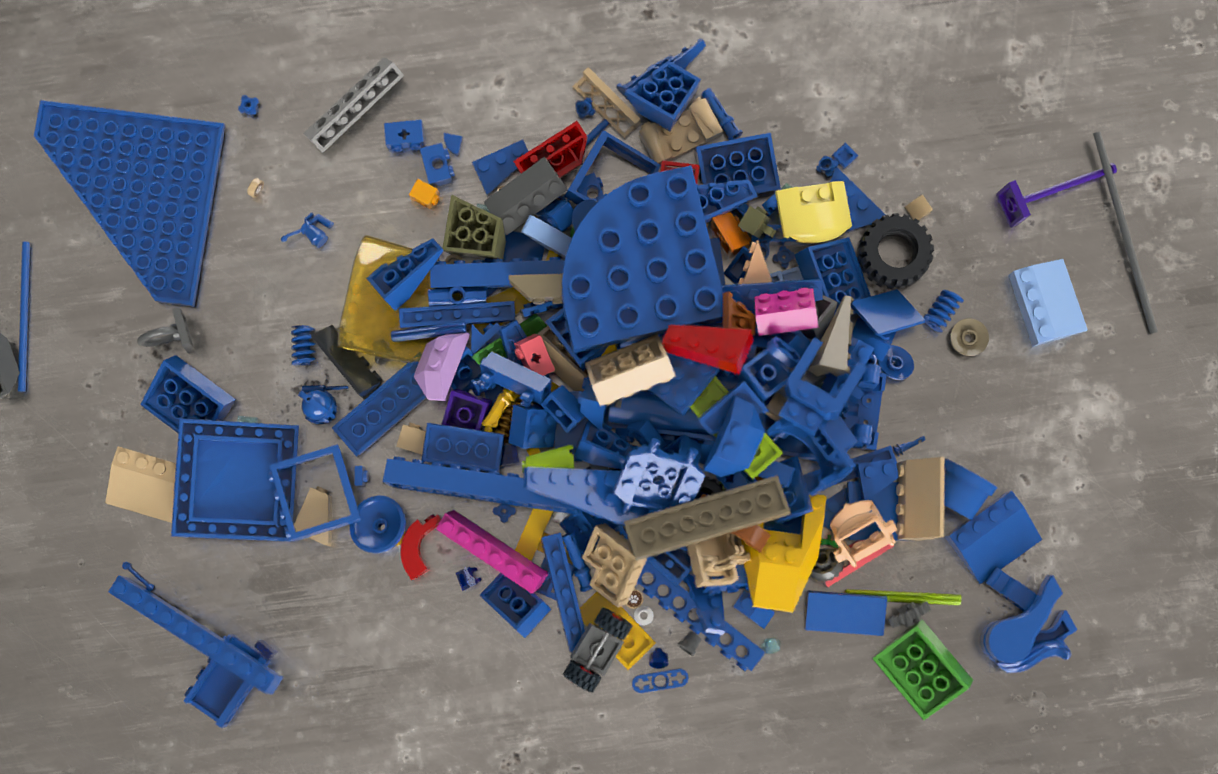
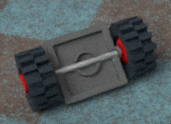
(597, 649)

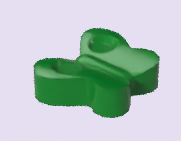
(828, 542)

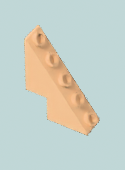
(756, 268)

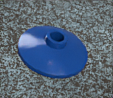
(902, 363)

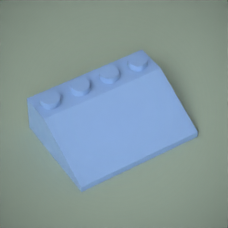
(1047, 302)

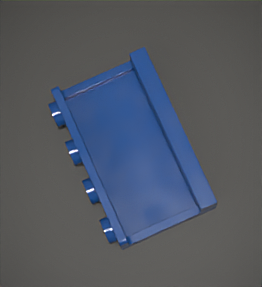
(220, 691)

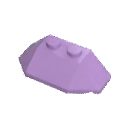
(440, 364)

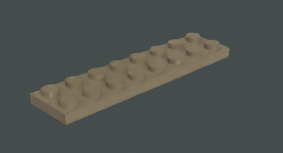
(707, 518)

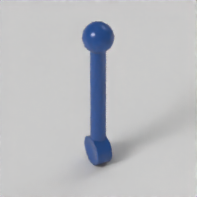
(127, 566)

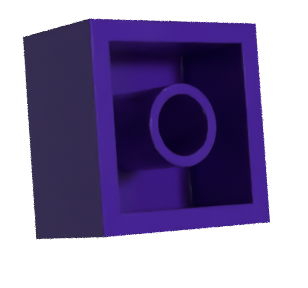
(466, 410)

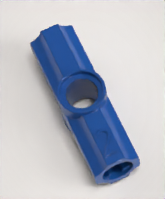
(443, 297)

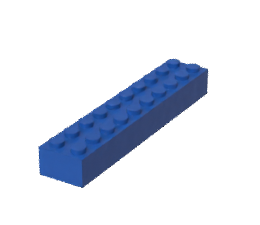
(467, 484)

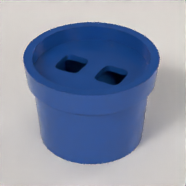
(964, 489)

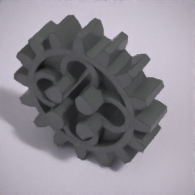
(909, 614)

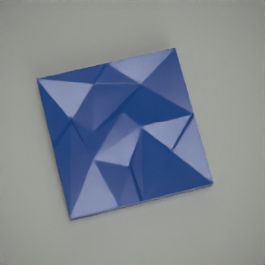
(225, 479)

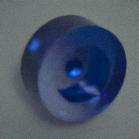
(658, 659)

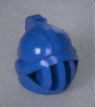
(318, 406)

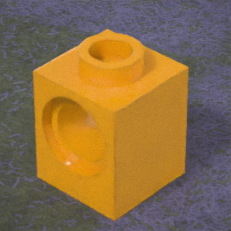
(424, 194)

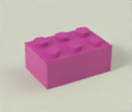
(786, 311)

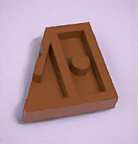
(736, 315)

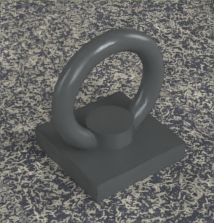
(176, 332)

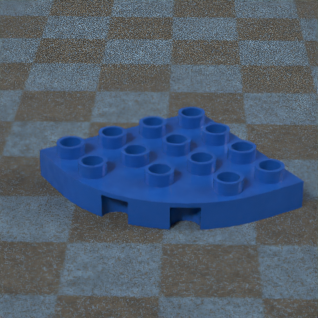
(641, 264)

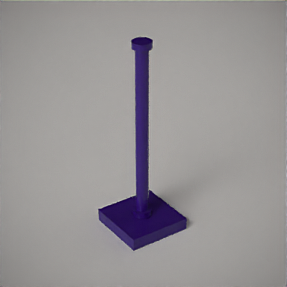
(1015, 205)

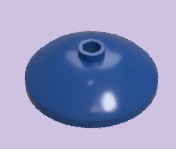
(375, 513)

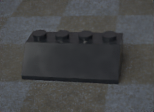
(348, 363)

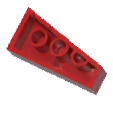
(710, 345)

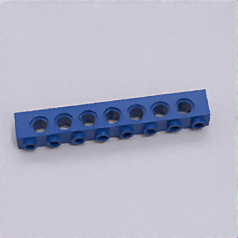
(753, 652)

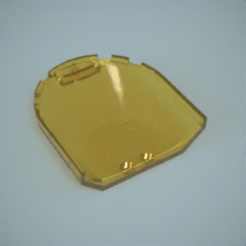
(368, 318)

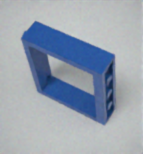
(620, 148)
(280, 495)

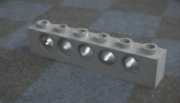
(353, 104)

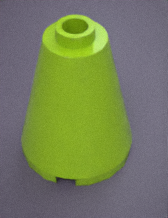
(553, 458)

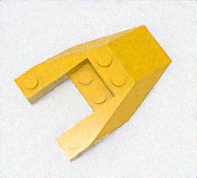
(785, 563)

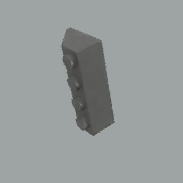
(526, 195)

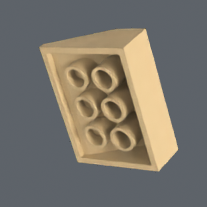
(629, 370)
(142, 484)
(920, 499)

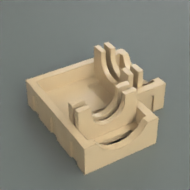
(717, 558)
(613, 564)

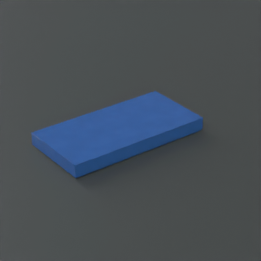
(462, 447)
(846, 613)

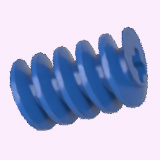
(941, 309)
(303, 344)

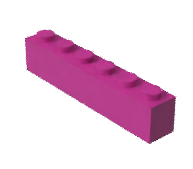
(492, 551)

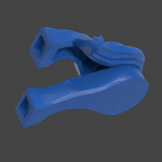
(1019, 641)

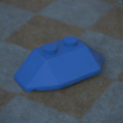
(736, 440)

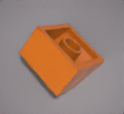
(730, 234)

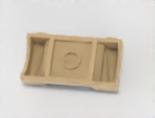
(691, 130)

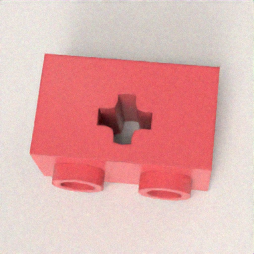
(534, 345)

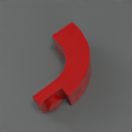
(410, 546)

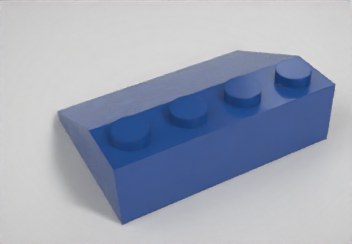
(740, 159)
(837, 267)
(185, 394)
(994, 536)

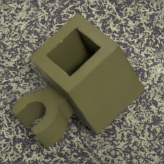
(756, 222)

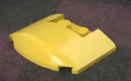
(814, 212)

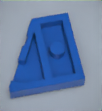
(876, 476)

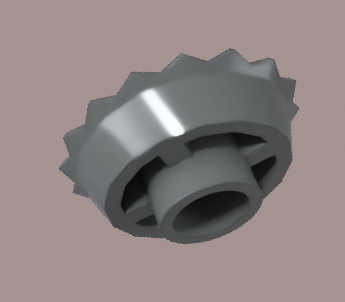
(827, 566)

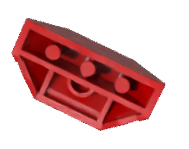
(562, 151)

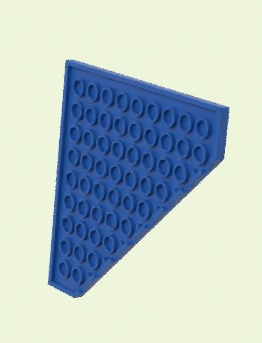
(143, 183)

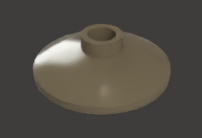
(974, 329)

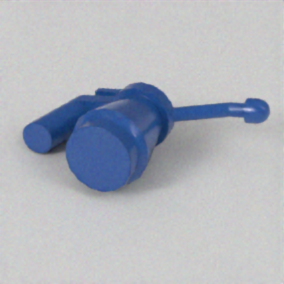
(313, 233)

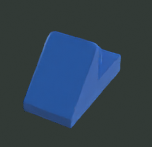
(478, 339)

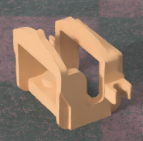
(852, 519)

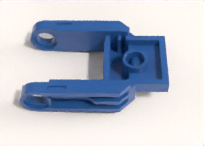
(808, 404)

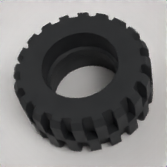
(909, 231)

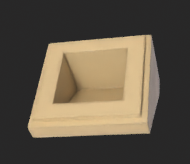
(918, 208)

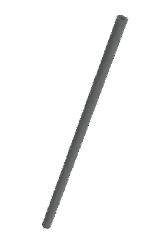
(1125, 233)

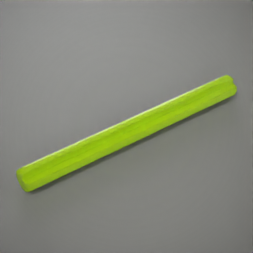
(909, 597)

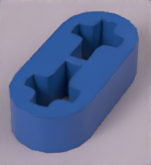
(783, 352)

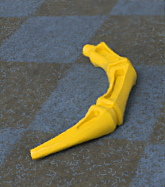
(501, 403)

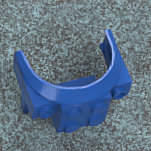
(827, 445)

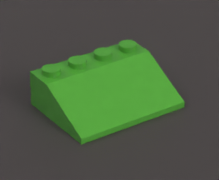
(923, 669)

